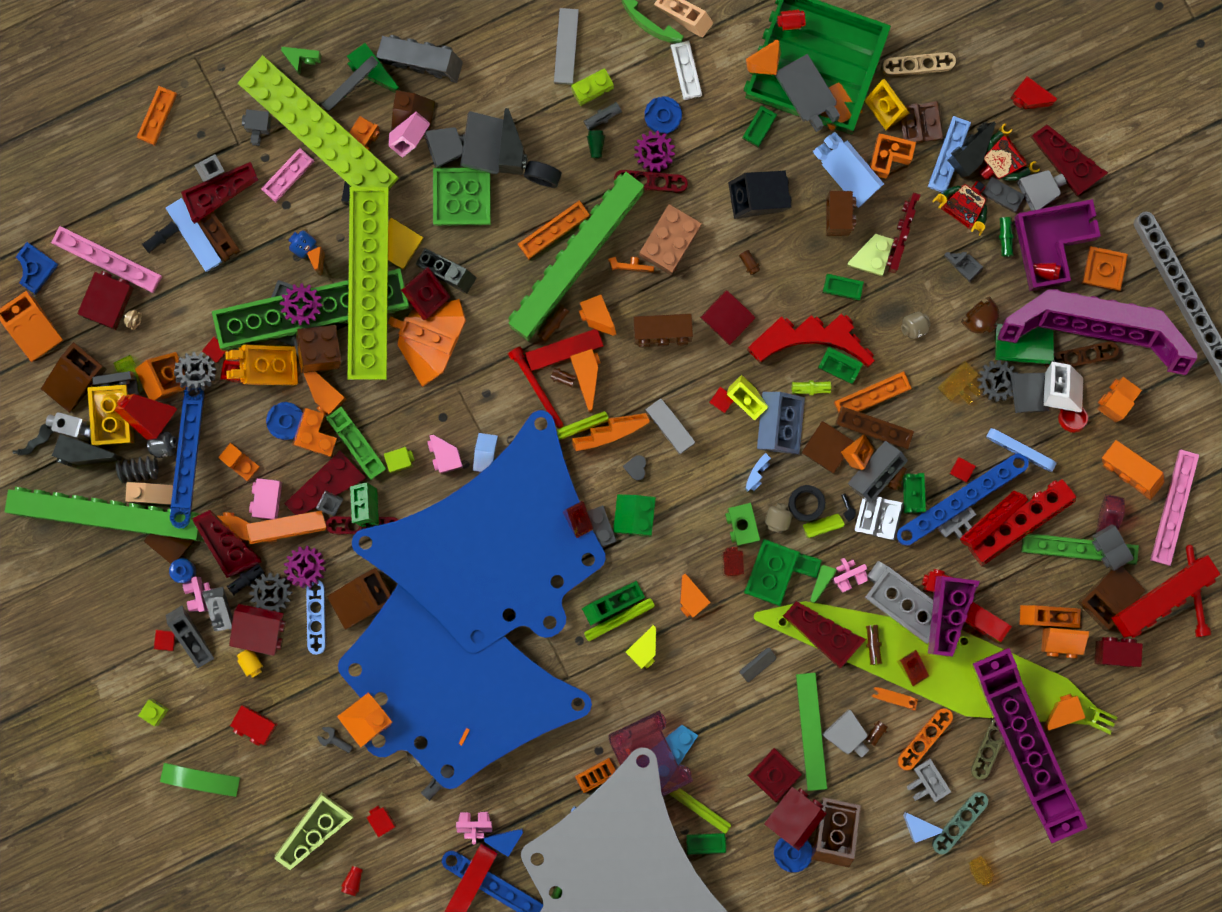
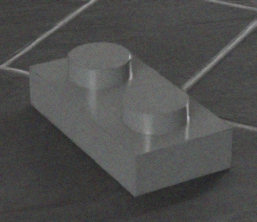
(1003, 194)
(601, 526)

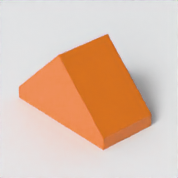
(858, 453)

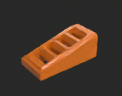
(593, 769)

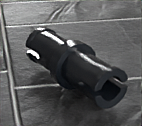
(160, 237)
(245, 579)

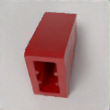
(144, 414)
(987, 623)

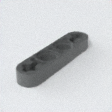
(350, 83)

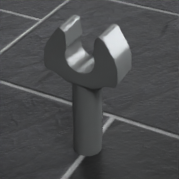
(334, 740)

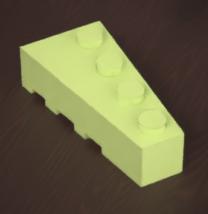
(316, 826)

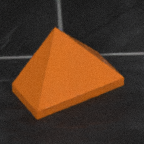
(765, 60)

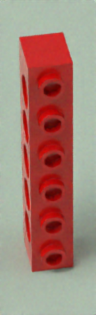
(1065, 498)

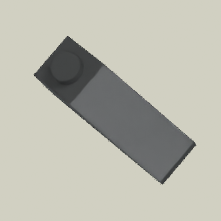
(189, 636)

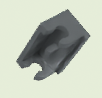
(218, 609)

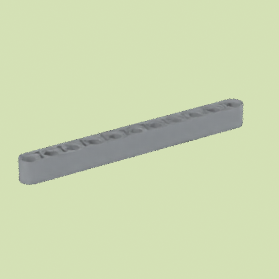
(1181, 298)

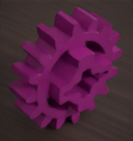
(661, 155)
(311, 305)
(300, 560)

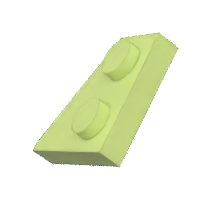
(873, 255)

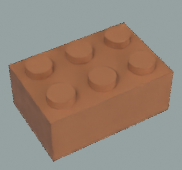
(670, 239)

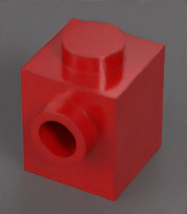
(929, 580)
(380, 820)

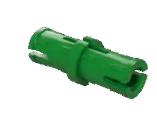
(1006, 236)

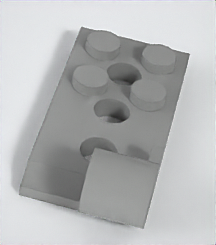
(886, 578)

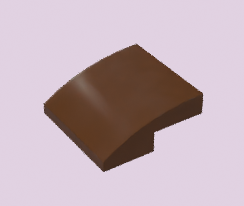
(922, 123)
(168, 547)

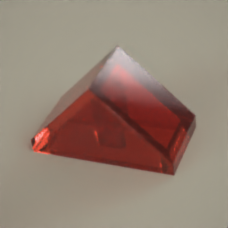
(578, 519)
(913, 667)

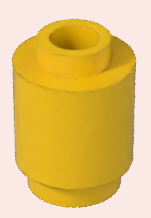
(249, 663)

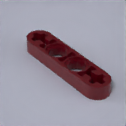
(652, 176)
(339, 520)

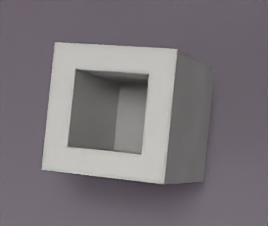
(209, 168)

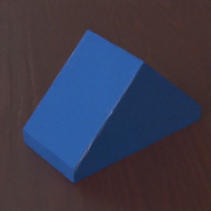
(504, 841)

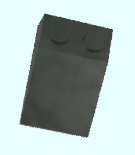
(511, 155)
(71, 451)

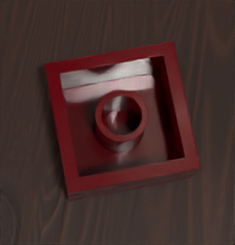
(1123, 653)

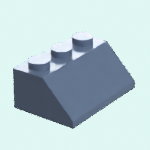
(781, 423)

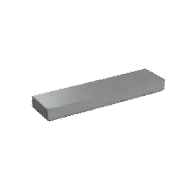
(566, 46)

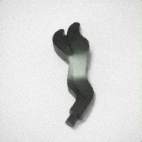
(43, 436)

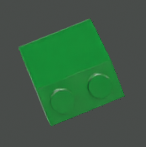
(634, 515)

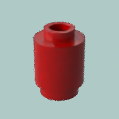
(791, 19)

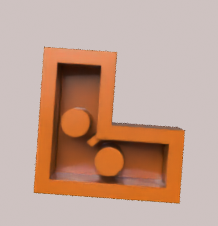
(890, 149)
(1119, 400)
(308, 434)

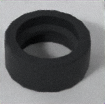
(542, 174)
(821, 503)

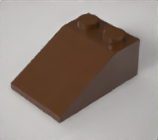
(837, 833)

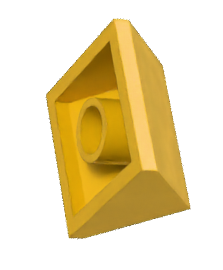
(886, 105)

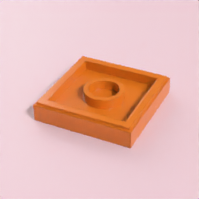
(1104, 268)

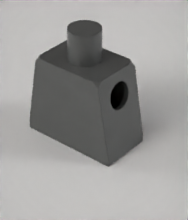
(444, 145)

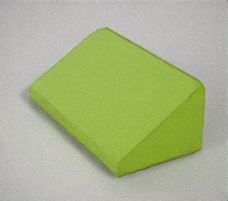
(823, 525)

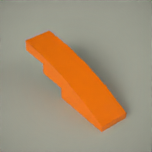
(617, 429)

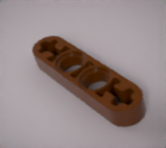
(1081, 354)

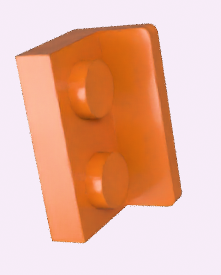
(365, 132)

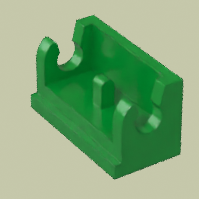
(840, 365)
(914, 493)
(364, 504)

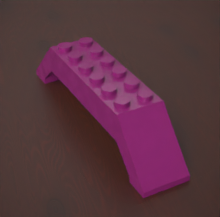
(1105, 321)
(1028, 746)

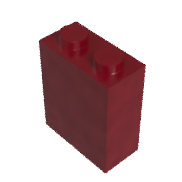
(105, 300)
(257, 629)
(796, 817)

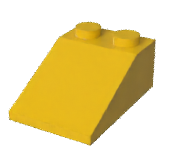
(105, 424)

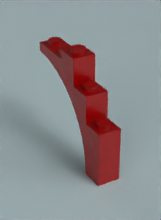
(836, 334)

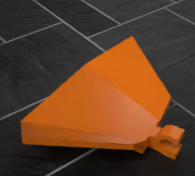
(431, 341)

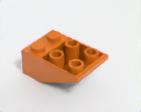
(29, 326)

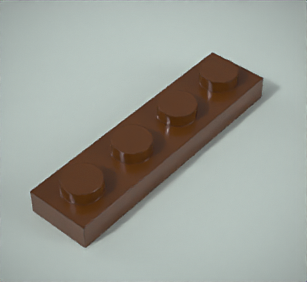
(874, 427)

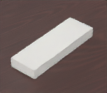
(686, 70)

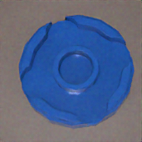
(663, 115)
(283, 420)
(790, 858)

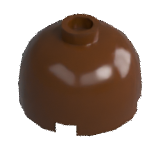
(982, 317)

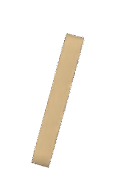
(918, 62)

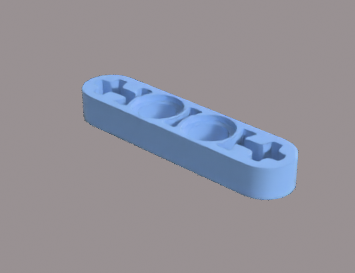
(1017, 447)
(320, 616)

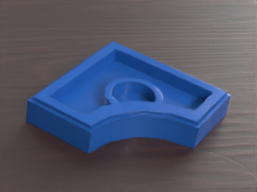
(36, 268)

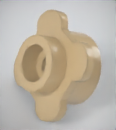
(132, 319)

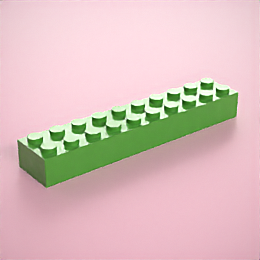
(576, 257)
(264, 321)
(98, 513)

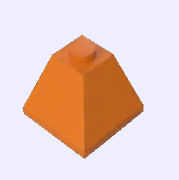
(364, 719)

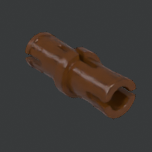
(553, 323)
(874, 645)

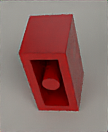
(253, 725)

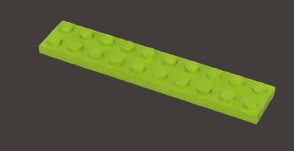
(315, 127)
(368, 283)

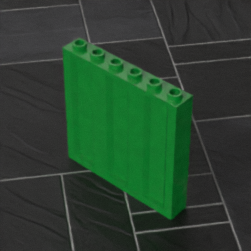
(841, 47)

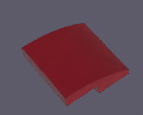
(727, 317)

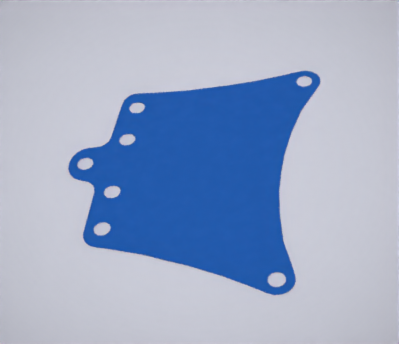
(493, 544)
(443, 689)

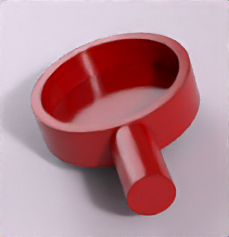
(1072, 420)

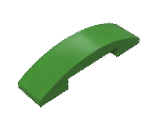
(668, 35)
(356, 443)
(200, 780)

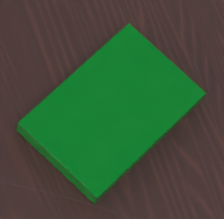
(1032, 347)
(771, 572)

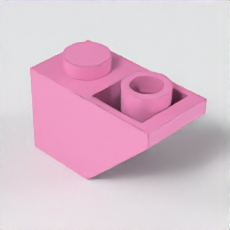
(408, 134)
(446, 455)

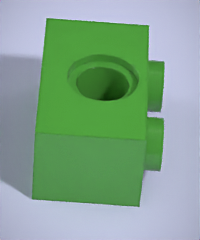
(745, 513)

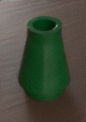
(596, 142)

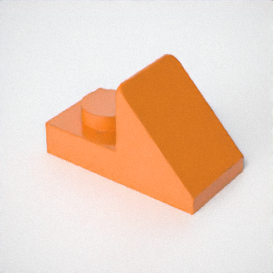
(239, 462)

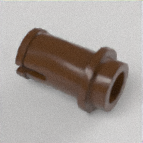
(749, 262)
(562, 377)
(895, 482)
(877, 731)

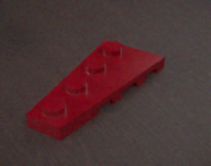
(1068, 160)
(215, 192)
(903, 225)
(333, 477)
(227, 548)
(831, 639)

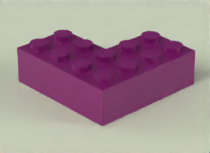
(1047, 231)

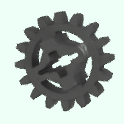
(195, 372)
(989, 377)
(280, 583)

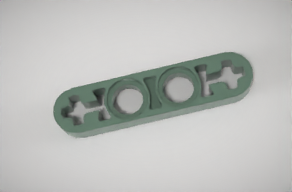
(957, 820)

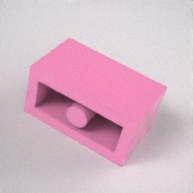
(265, 499)

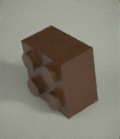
(839, 213)
(318, 348)

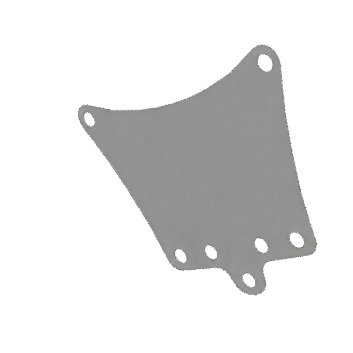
(619, 852)

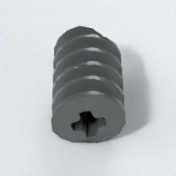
(137, 470)

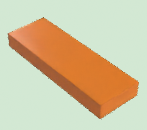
(157, 115)

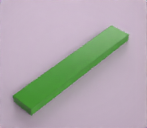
(1067, 547)
(811, 731)

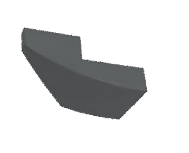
(964, 264)

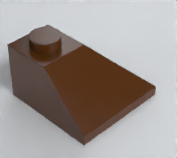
(408, 103)

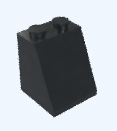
(759, 194)

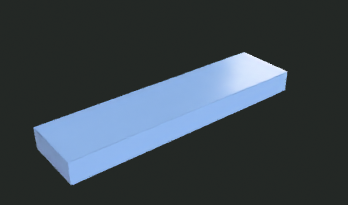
(954, 138)
(194, 235)

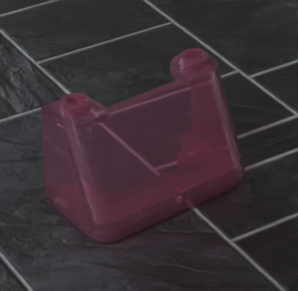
(648, 734)

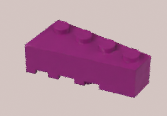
(949, 613)

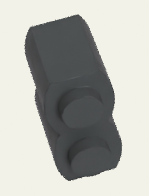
(1112, 547)

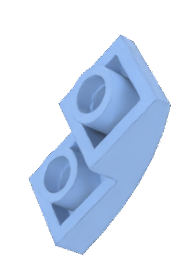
(754, 477)

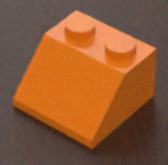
(158, 376)
(1064, 641)

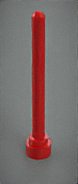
(517, 355)
(1202, 628)

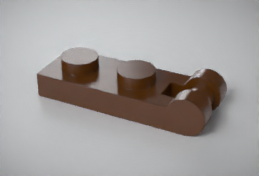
(218, 236)

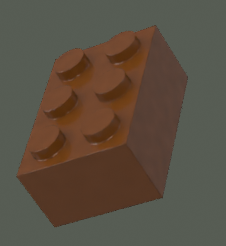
(663, 330)

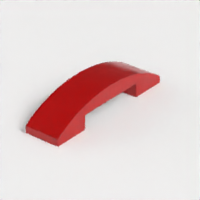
(472, 879)

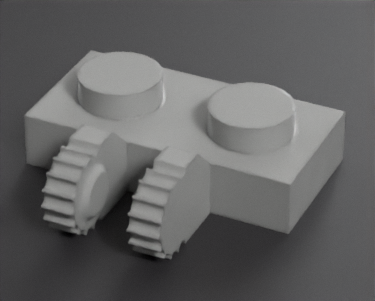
(959, 520)
(932, 781)

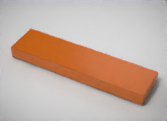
(554, 230)
(875, 393)
(285, 527)

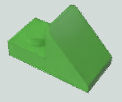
(296, 56)

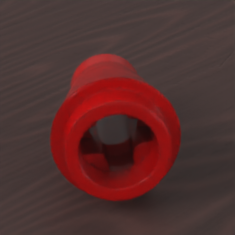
(1047, 270)
(352, 882)

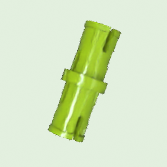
(811, 387)

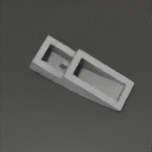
(670, 426)

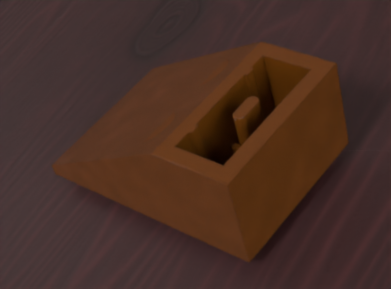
(72, 377)
(1111, 596)
(360, 598)

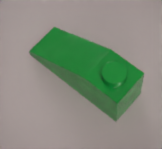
(378, 74)
(613, 603)

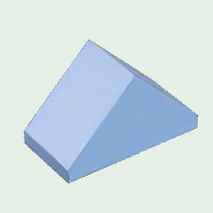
(484, 451)
(920, 829)

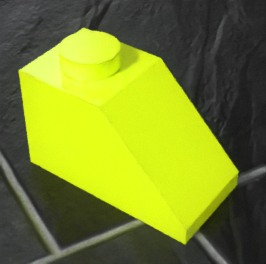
(747, 397)
(644, 649)

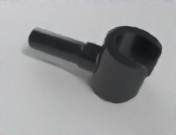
(850, 513)

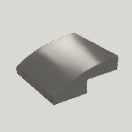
(1029, 392)

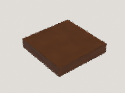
(826, 447)

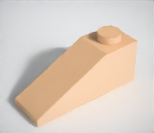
(687, 15)
(148, 493)

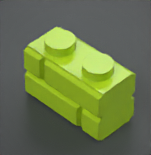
(592, 87)

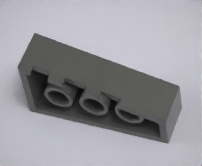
(420, 57)

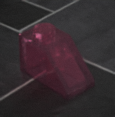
(1111, 512)

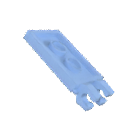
(848, 168)

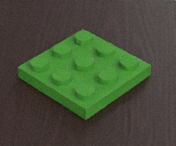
(461, 197)

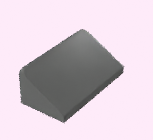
(758, 664)

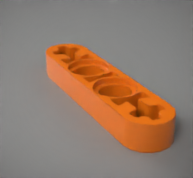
(927, 741)

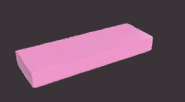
(287, 175)

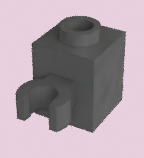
(256, 123)

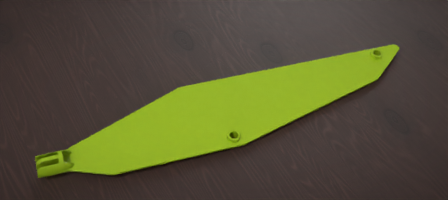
(950, 679)

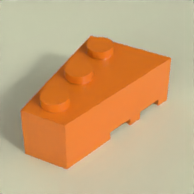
(1133, 469)

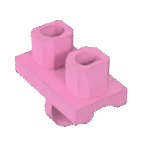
(842, 580)
(196, 586)
(474, 830)

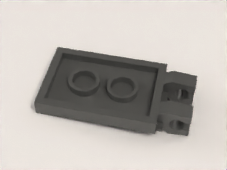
(807, 91)

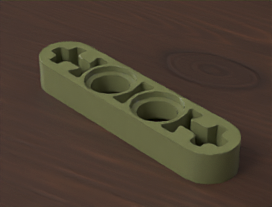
(987, 742)

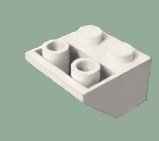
(1063, 387)

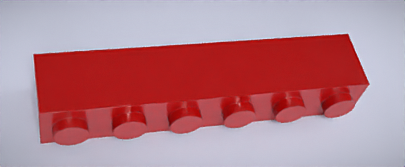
(1166, 596)

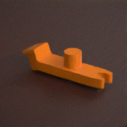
(633, 266)
(895, 698)

